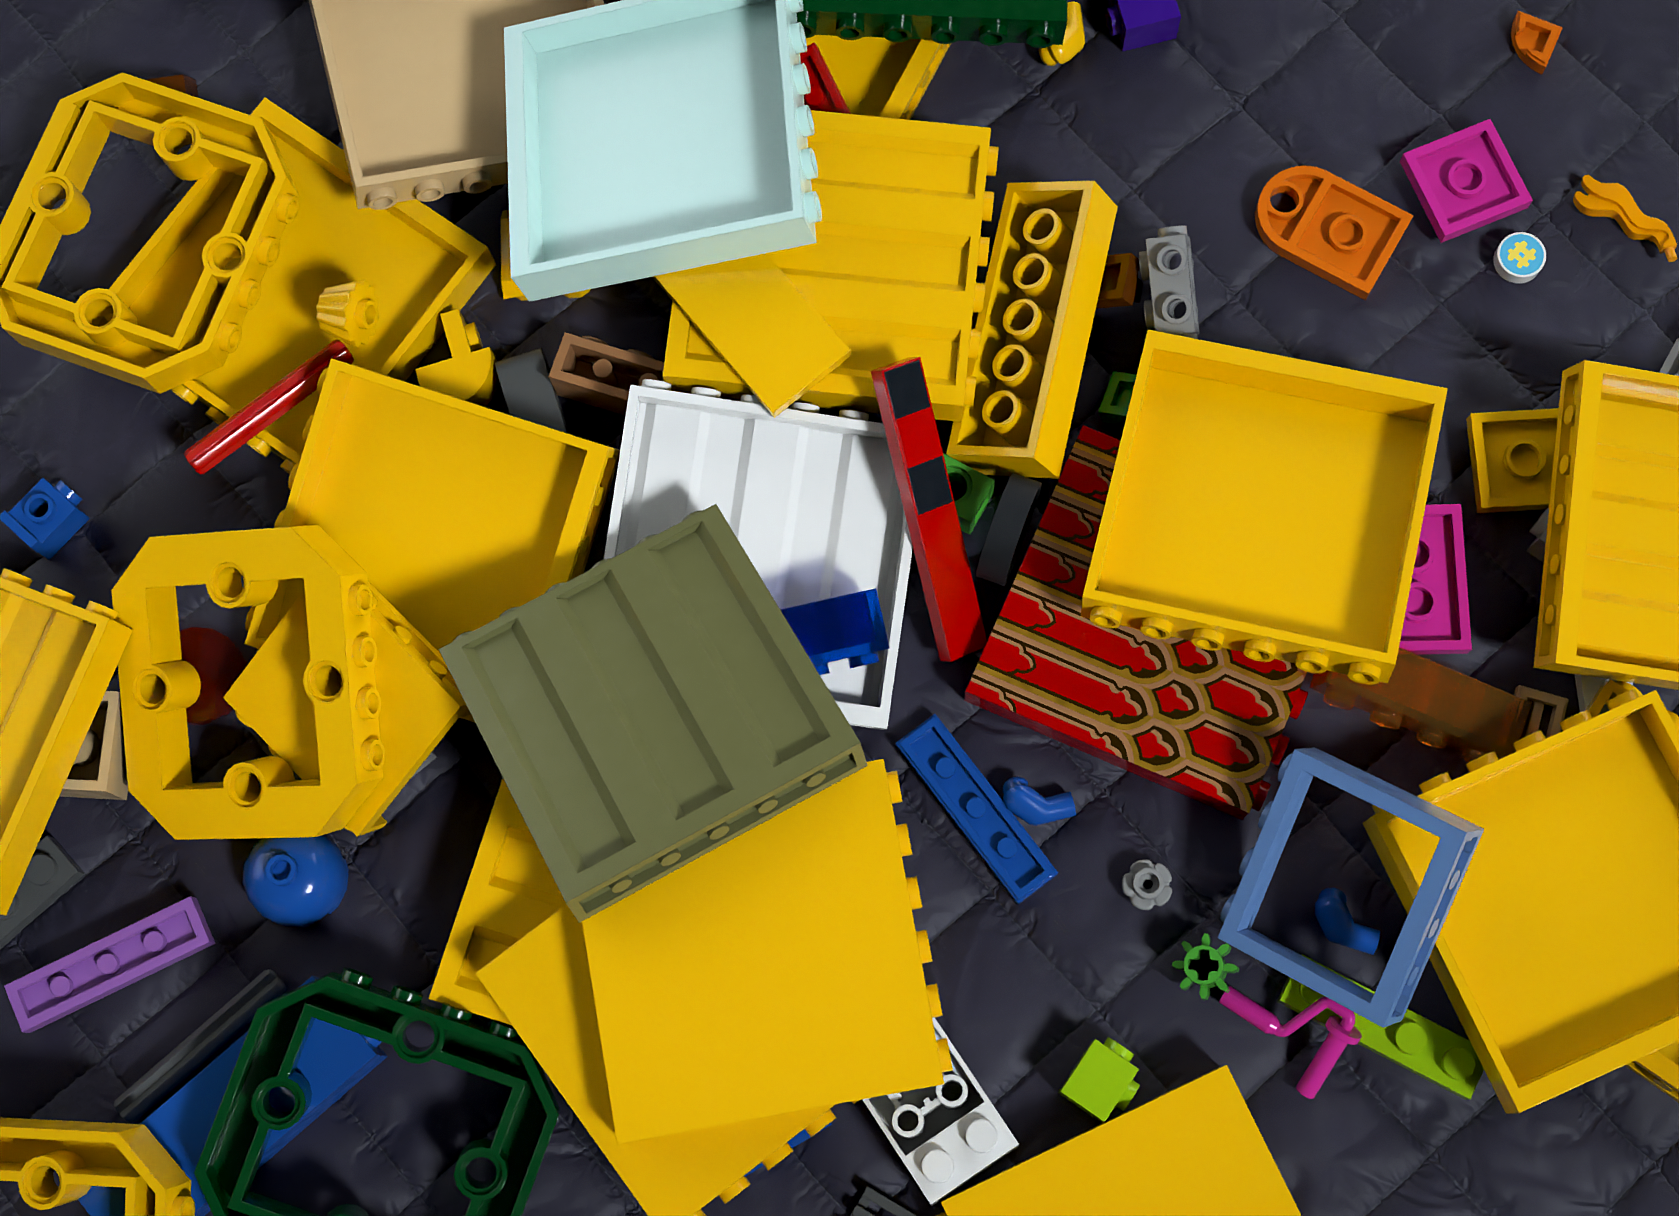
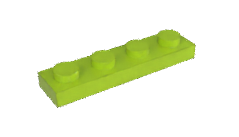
(1411, 1043)

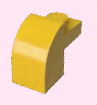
(470, 371)

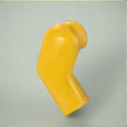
(1073, 39)

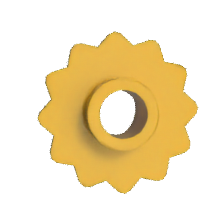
(349, 312)

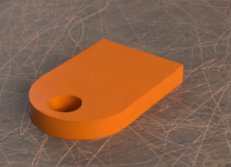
(1333, 229)

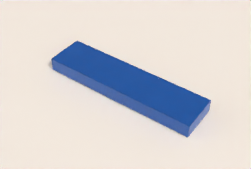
(976, 809)

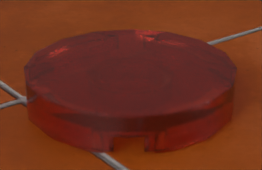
(218, 666)

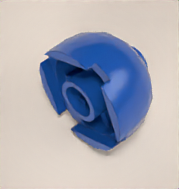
(295, 879)

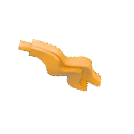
(1616, 202)

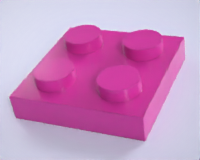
(1465, 180)

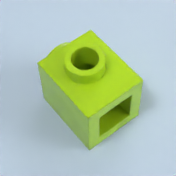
(1102, 1079)

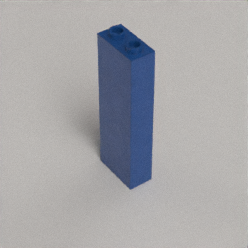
(330, 1062)

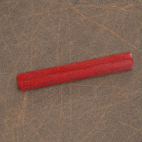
(264, 409)

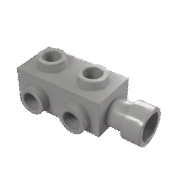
(1168, 285)

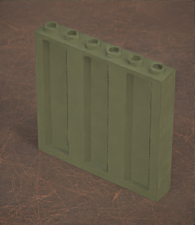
(651, 711)

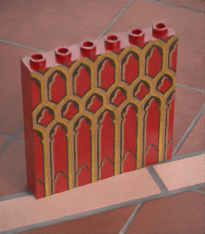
(1136, 701)

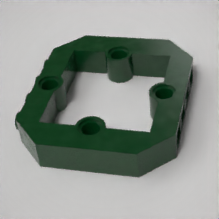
(351, 1002)

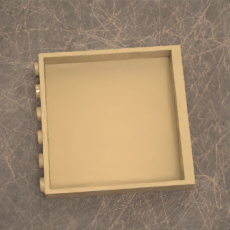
(422, 91)

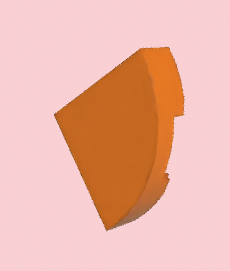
(1534, 40)

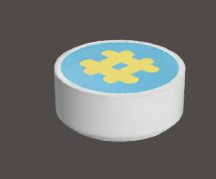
(1519, 257)

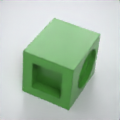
(978, 493)

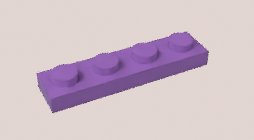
(109, 964)

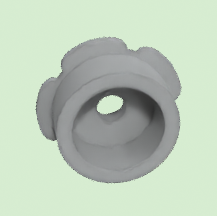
(1147, 898)

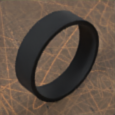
(1008, 529)

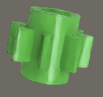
(1195, 955)

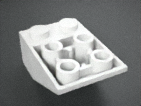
(944, 1129)

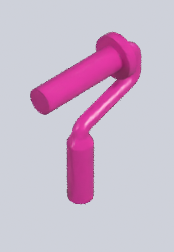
(1340, 1033)

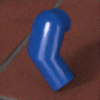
(1032, 806)
(1338, 923)

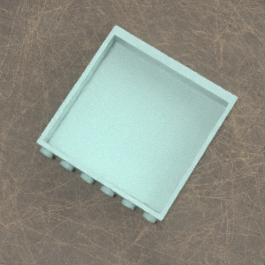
(655, 140)

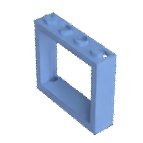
(1424, 920)

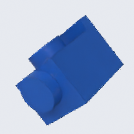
(49, 531)

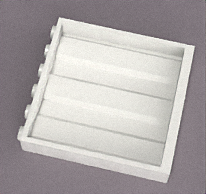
(801, 494)

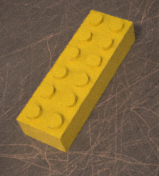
(1034, 327)

